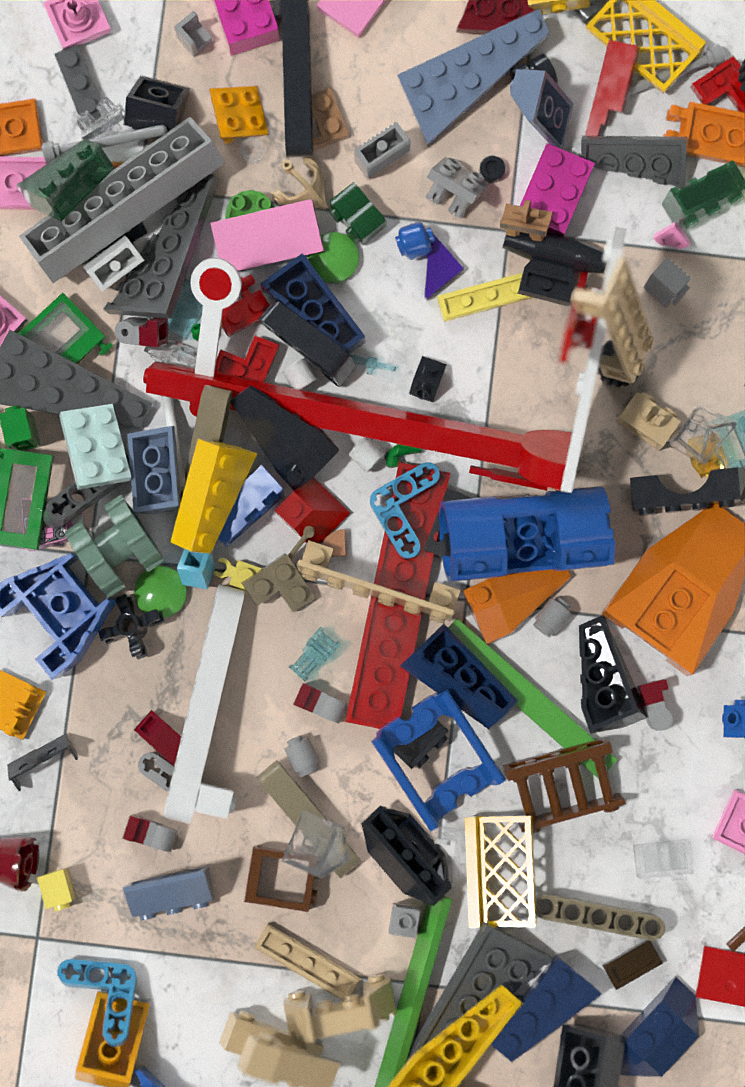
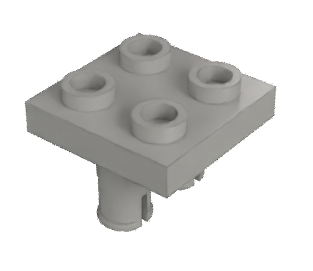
(451, 176)

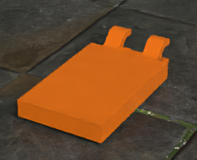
(710, 132)

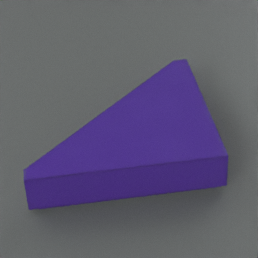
(440, 268)

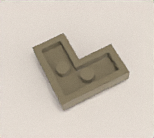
(279, 577)

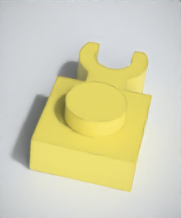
(237, 574)

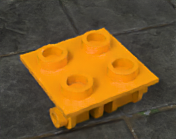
(238, 112)
(18, 705)

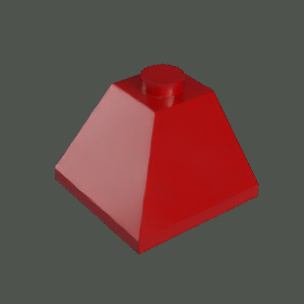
(312, 507)

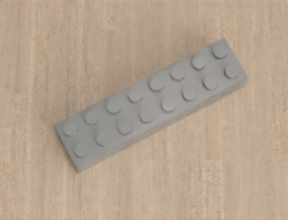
(124, 199)

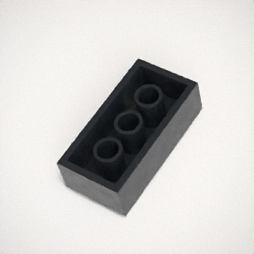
(588, 1057)

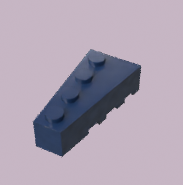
(308, 296)
(449, 665)
(545, 1006)

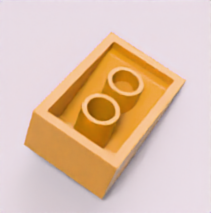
(104, 1063)

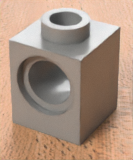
(404, 920)

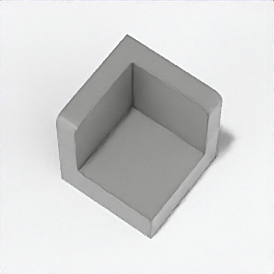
(192, 34)

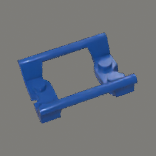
(464, 781)

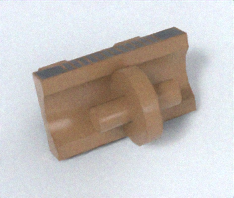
(526, 220)

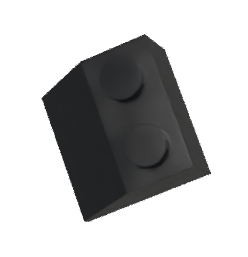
(155, 104)

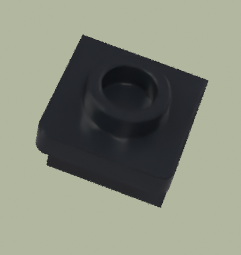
(427, 379)

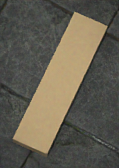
(307, 962)

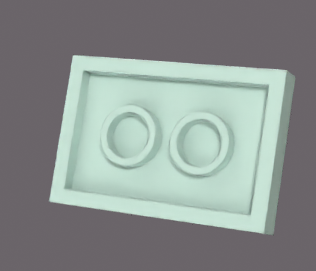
(95, 446)

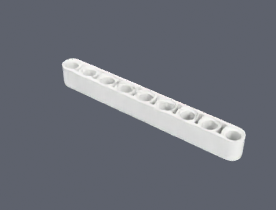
(204, 704)

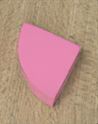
(672, 236)

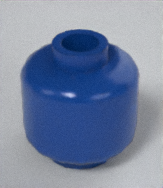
(415, 240)

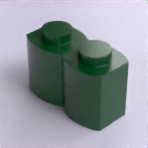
(357, 213)

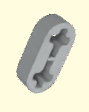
(152, 774)

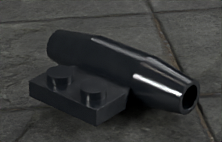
(552, 264)

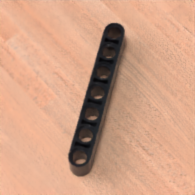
(297, 78)

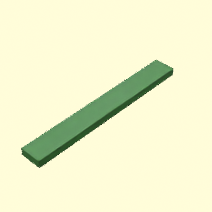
(530, 699)
(413, 991)

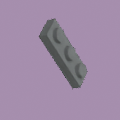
(78, 80)

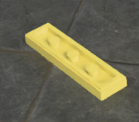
(481, 298)

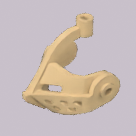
(314, 190)

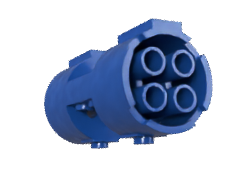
(527, 534)

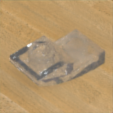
(185, 353)

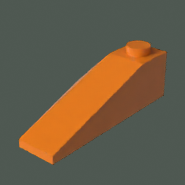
(508, 600)

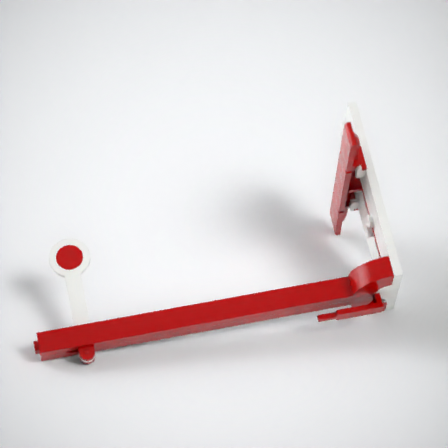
(540, 456)

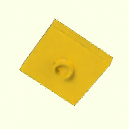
(557, 6)

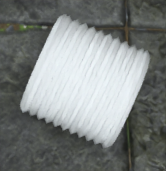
(300, 375)
(367, 454)

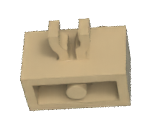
(648, 420)

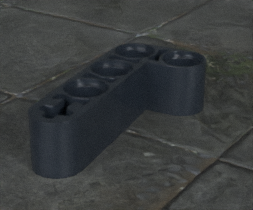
(309, 342)

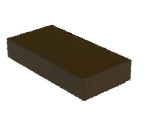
(632, 964)

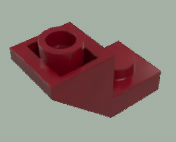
(159, 736)

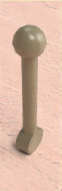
(308, 533)

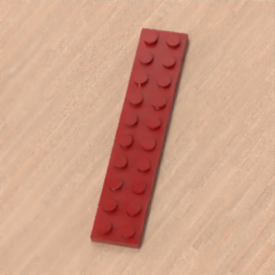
(390, 631)

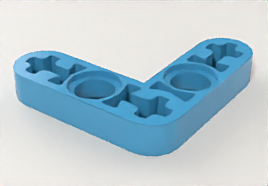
(393, 509)
(116, 991)

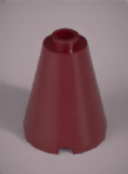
(18, 861)

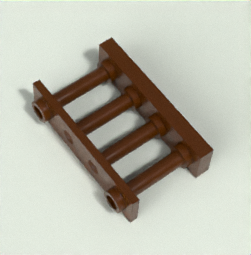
(571, 759)

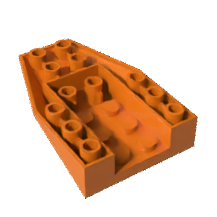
(684, 588)

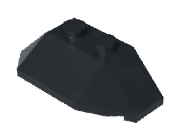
(407, 854)

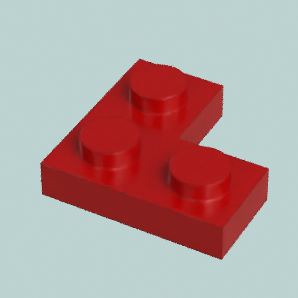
(719, 82)
(254, 366)

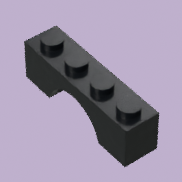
(651, 495)

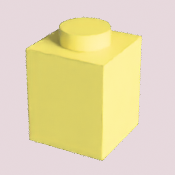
(56, 889)

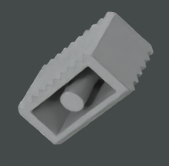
(382, 150)
(667, 283)

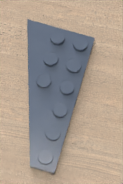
(460, 77)

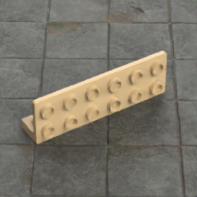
(624, 320)
(315, 566)

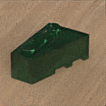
(66, 179)
(705, 195)

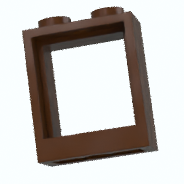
(254, 879)

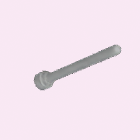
(712, 57)
(53, 150)

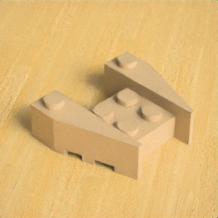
(341, 1017)
(274, 1055)

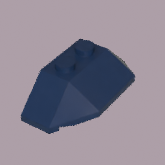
(661, 1032)

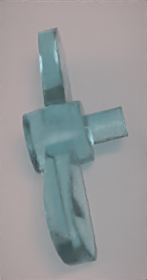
(371, 363)

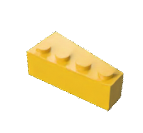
(210, 493)

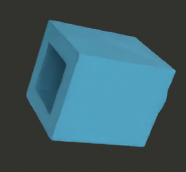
(196, 569)

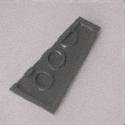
(639, 156)

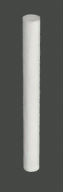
(170, 419)

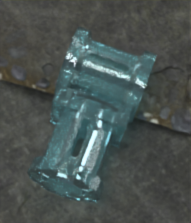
(315, 652)

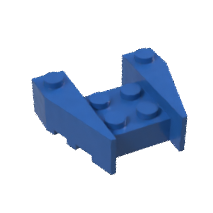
(62, 609)

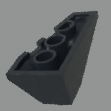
(287, 441)
(607, 687)

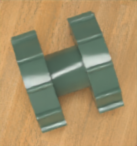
(114, 546)

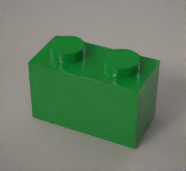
(19, 429)

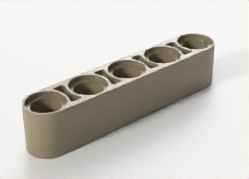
(211, 419)
(294, 801)
(610, 920)

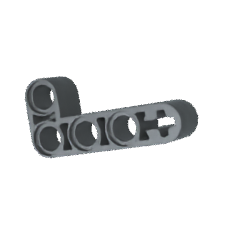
(72, 507)

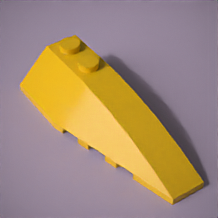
(458, 1047)

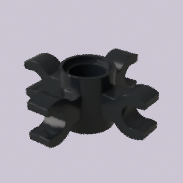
(134, 637)

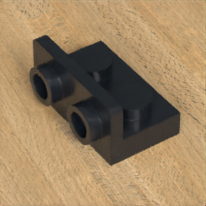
(416, 752)

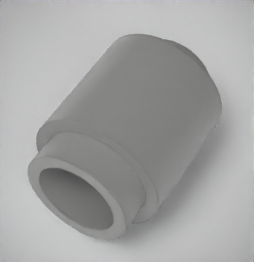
(552, 616)
(302, 756)

